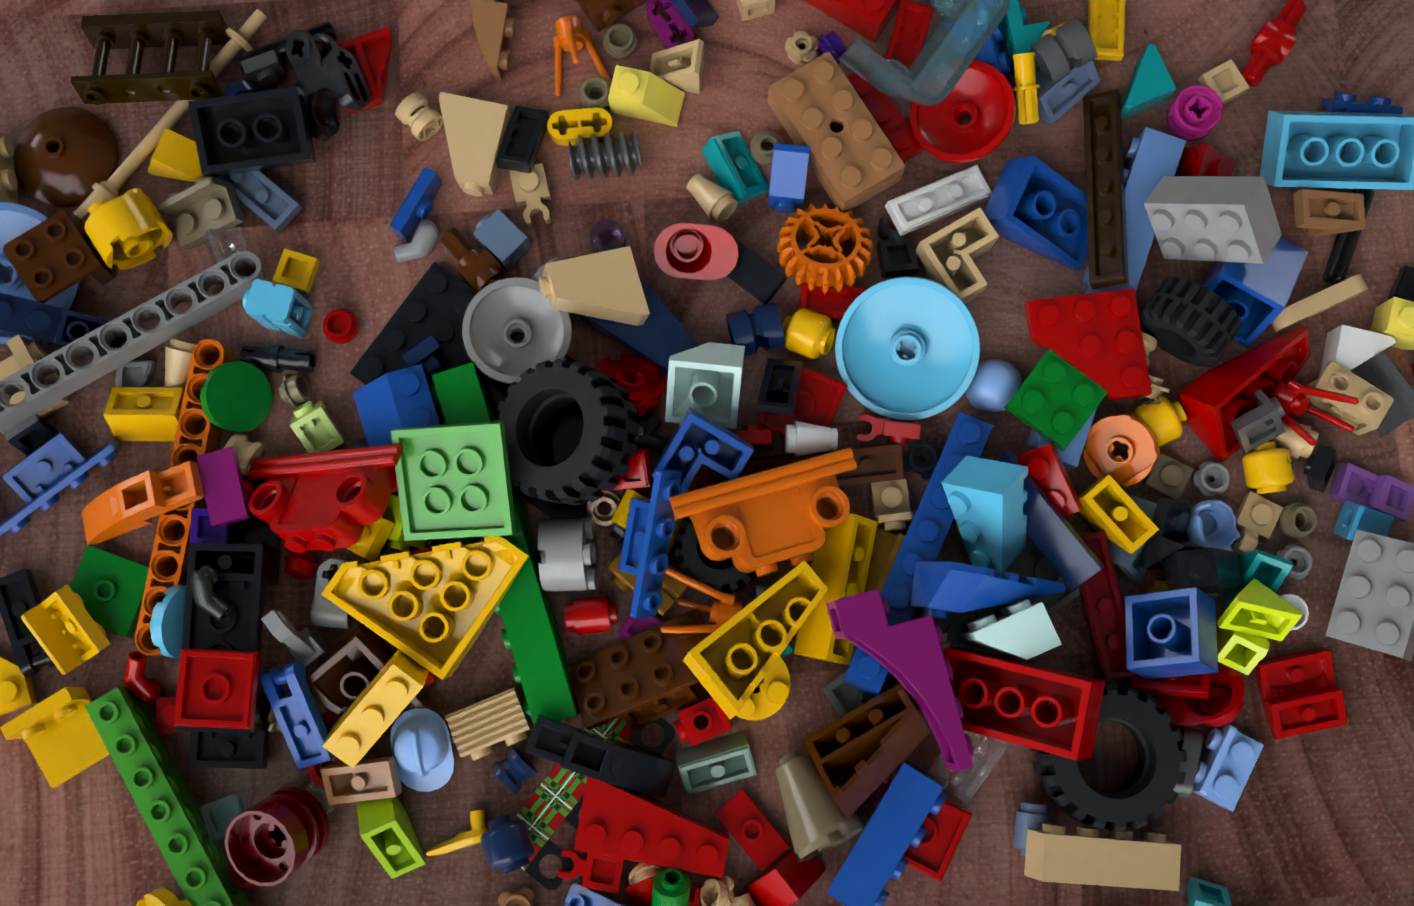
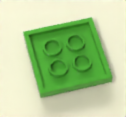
(454, 481)

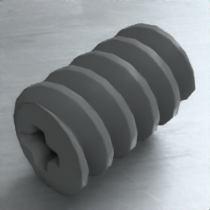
(605, 155)

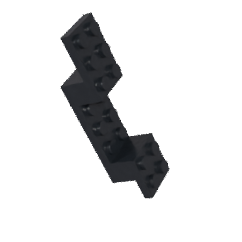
(242, 574)

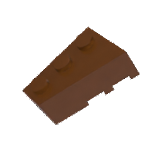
(866, 746)

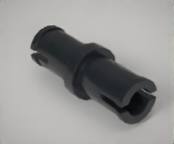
(279, 358)

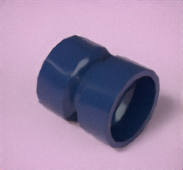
(756, 329)

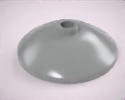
(508, 308)

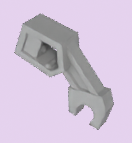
(304, 646)

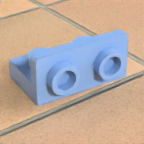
(1226, 766)

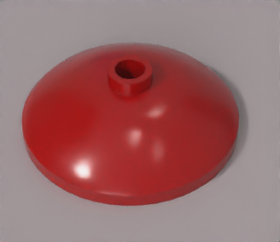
(980, 94)

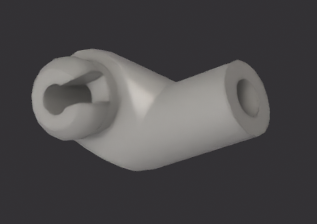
(421, 244)

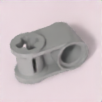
(323, 611)

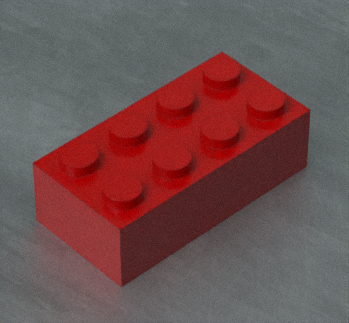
(1026, 702)

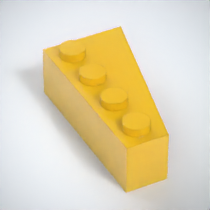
(748, 644)

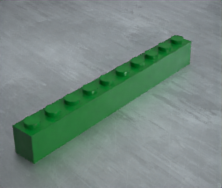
(525, 608)

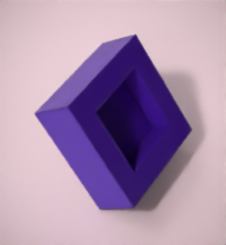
(203, 532)

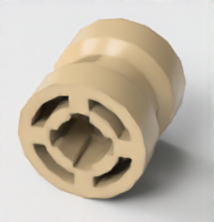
(419, 116)

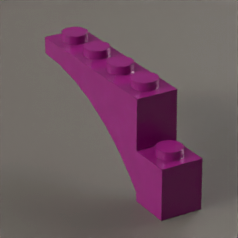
(915, 659)

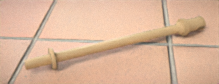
(109, 189)

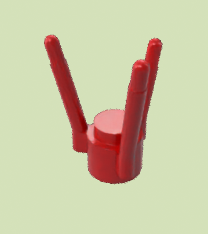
(1294, 402)

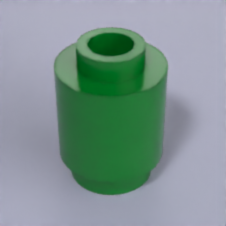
(671, 888)

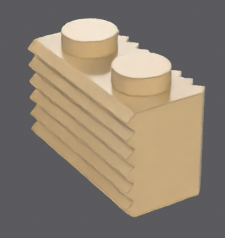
(489, 723)

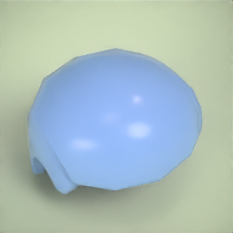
(993, 385)
(1212, 525)

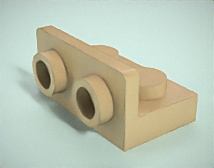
(1372, 401)

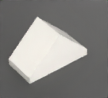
(1353, 346)

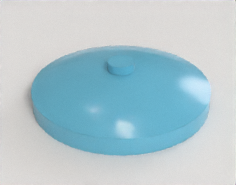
(907, 348)

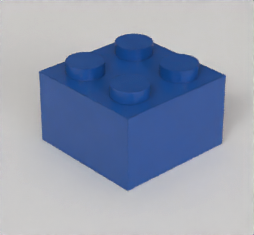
(1171, 633)

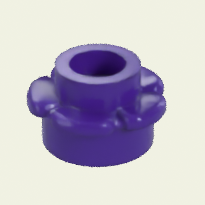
(833, 44)

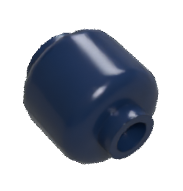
(507, 844)

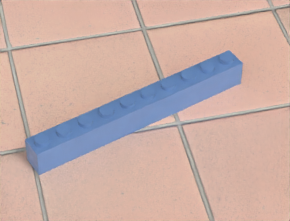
(1151, 158)

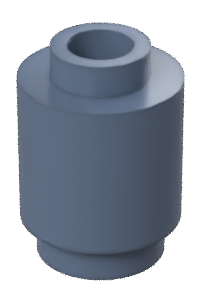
(1029, 817)

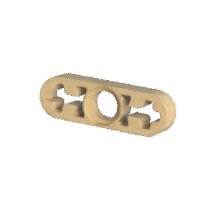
(1319, 302)

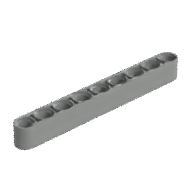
(130, 326)

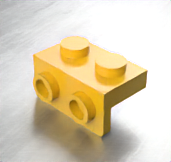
(66, 630)

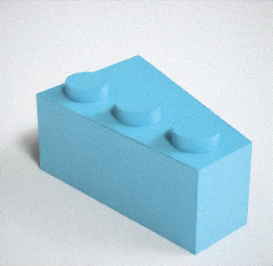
(989, 509)

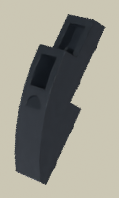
(600, 757)

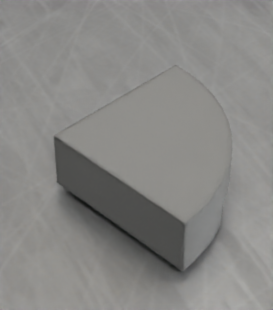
(135, 373)

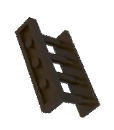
(149, 31)

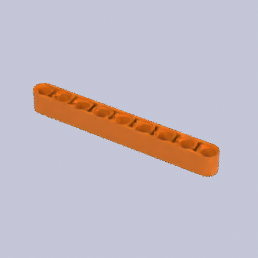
(185, 445)

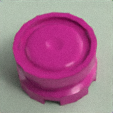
(1194, 113)

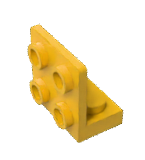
(60, 735)

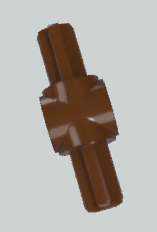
(474, 264)

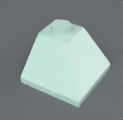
(707, 381)

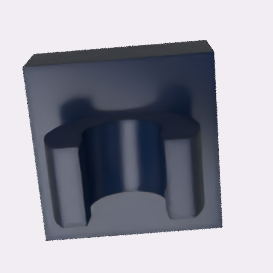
(422, 352)

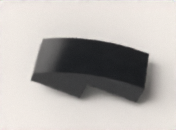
(756, 274)

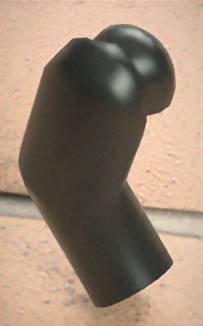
(204, 595)

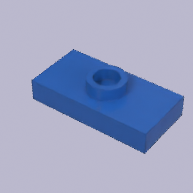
(417, 204)

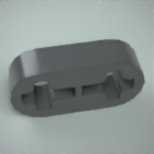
(1192, 744)

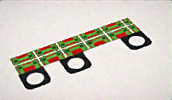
(562, 797)

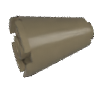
(810, 811)

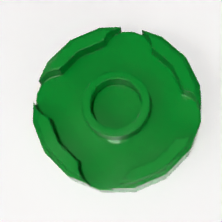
(236, 396)

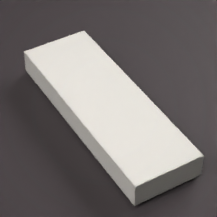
(938, 200)

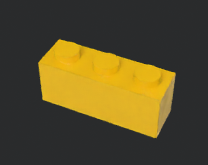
(376, 708)

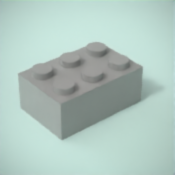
(1213, 218)
(1376, 596)

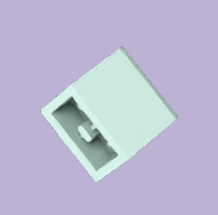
(1018, 634)

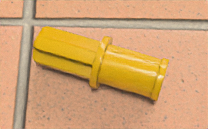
(1026, 88)

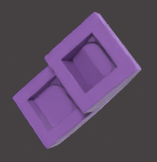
(1373, 491)

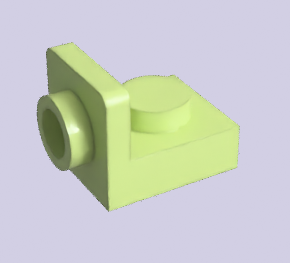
(315, 428)

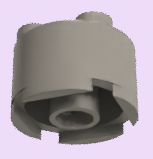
(567, 554)

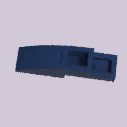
(48, 321)

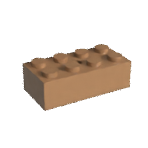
(846, 163)

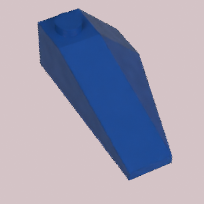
(966, 587)

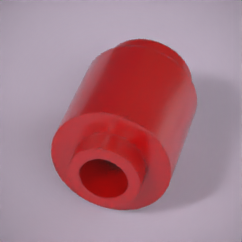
(590, 615)

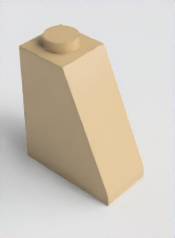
(474, 138)
(597, 286)

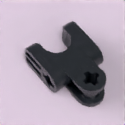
(326, 76)

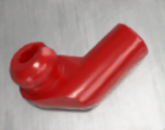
(135, 680)

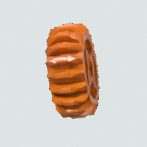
(822, 259)

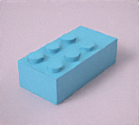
(1339, 150)

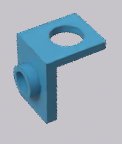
(1362, 518)

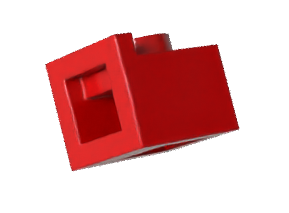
(717, 722)

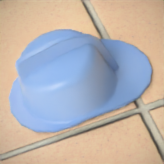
(422, 749)

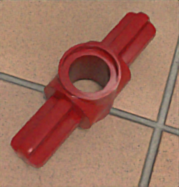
(1273, 42)

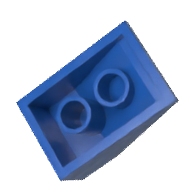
(1040, 212)

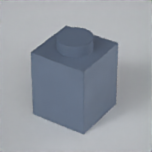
(502, 239)

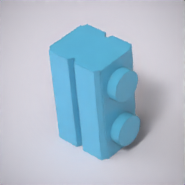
(278, 308)

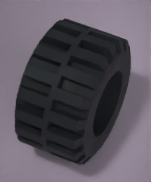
(1190, 321)
(692, 565)

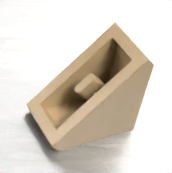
(680, 65)

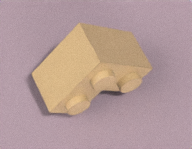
(950, 254)

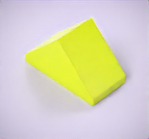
(1260, 613)

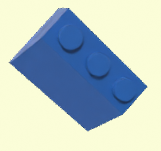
(394, 402)

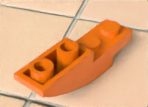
(139, 499)

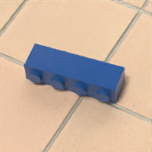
(887, 837)

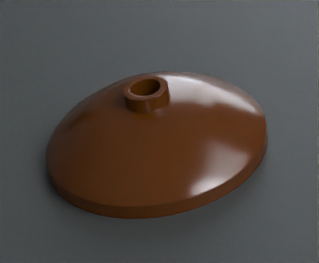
(85, 156)

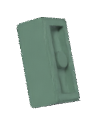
(715, 763)

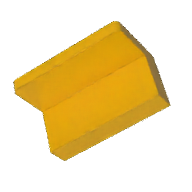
(144, 413)

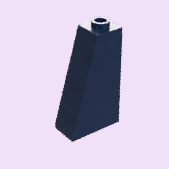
(655, 339)

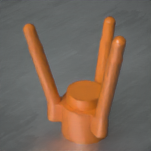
(571, 38)
(719, 611)

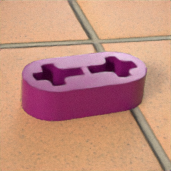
(664, 29)

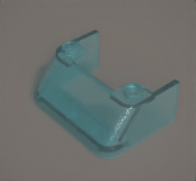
(941, 60)

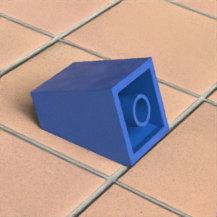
(1256, 289)

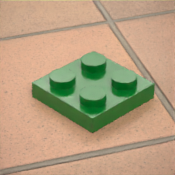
(1056, 400)

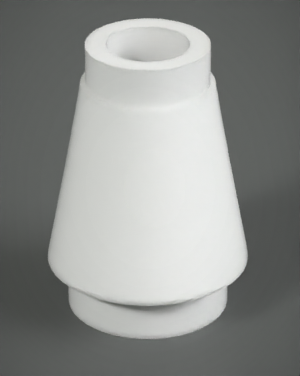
(809, 438)

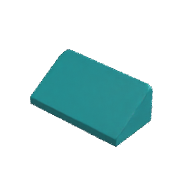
(734, 166)

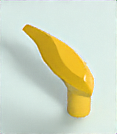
(463, 839)

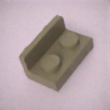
(202, 207)

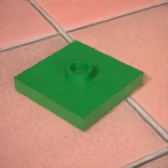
(111, 589)

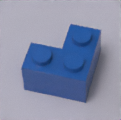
(705, 442)

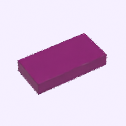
(223, 487)

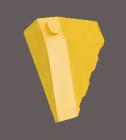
(430, 600)

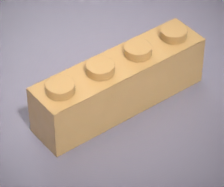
(1102, 859)

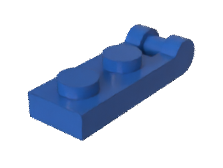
(297, 714)

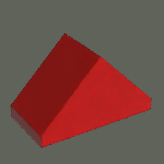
(785, 880)

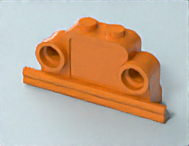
(769, 514)

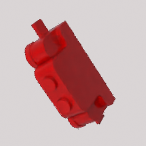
(325, 495)

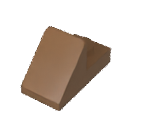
(1328, 212)
(368, 780)

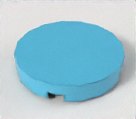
(167, 622)

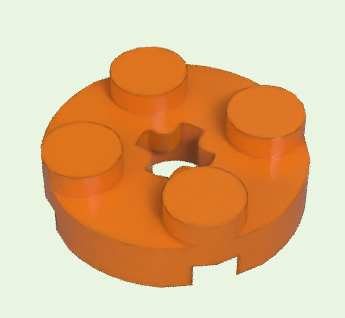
(1126, 429)

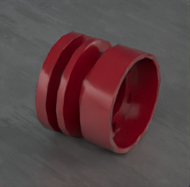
(276, 836)

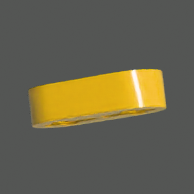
(577, 119)

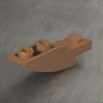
(493, 29)

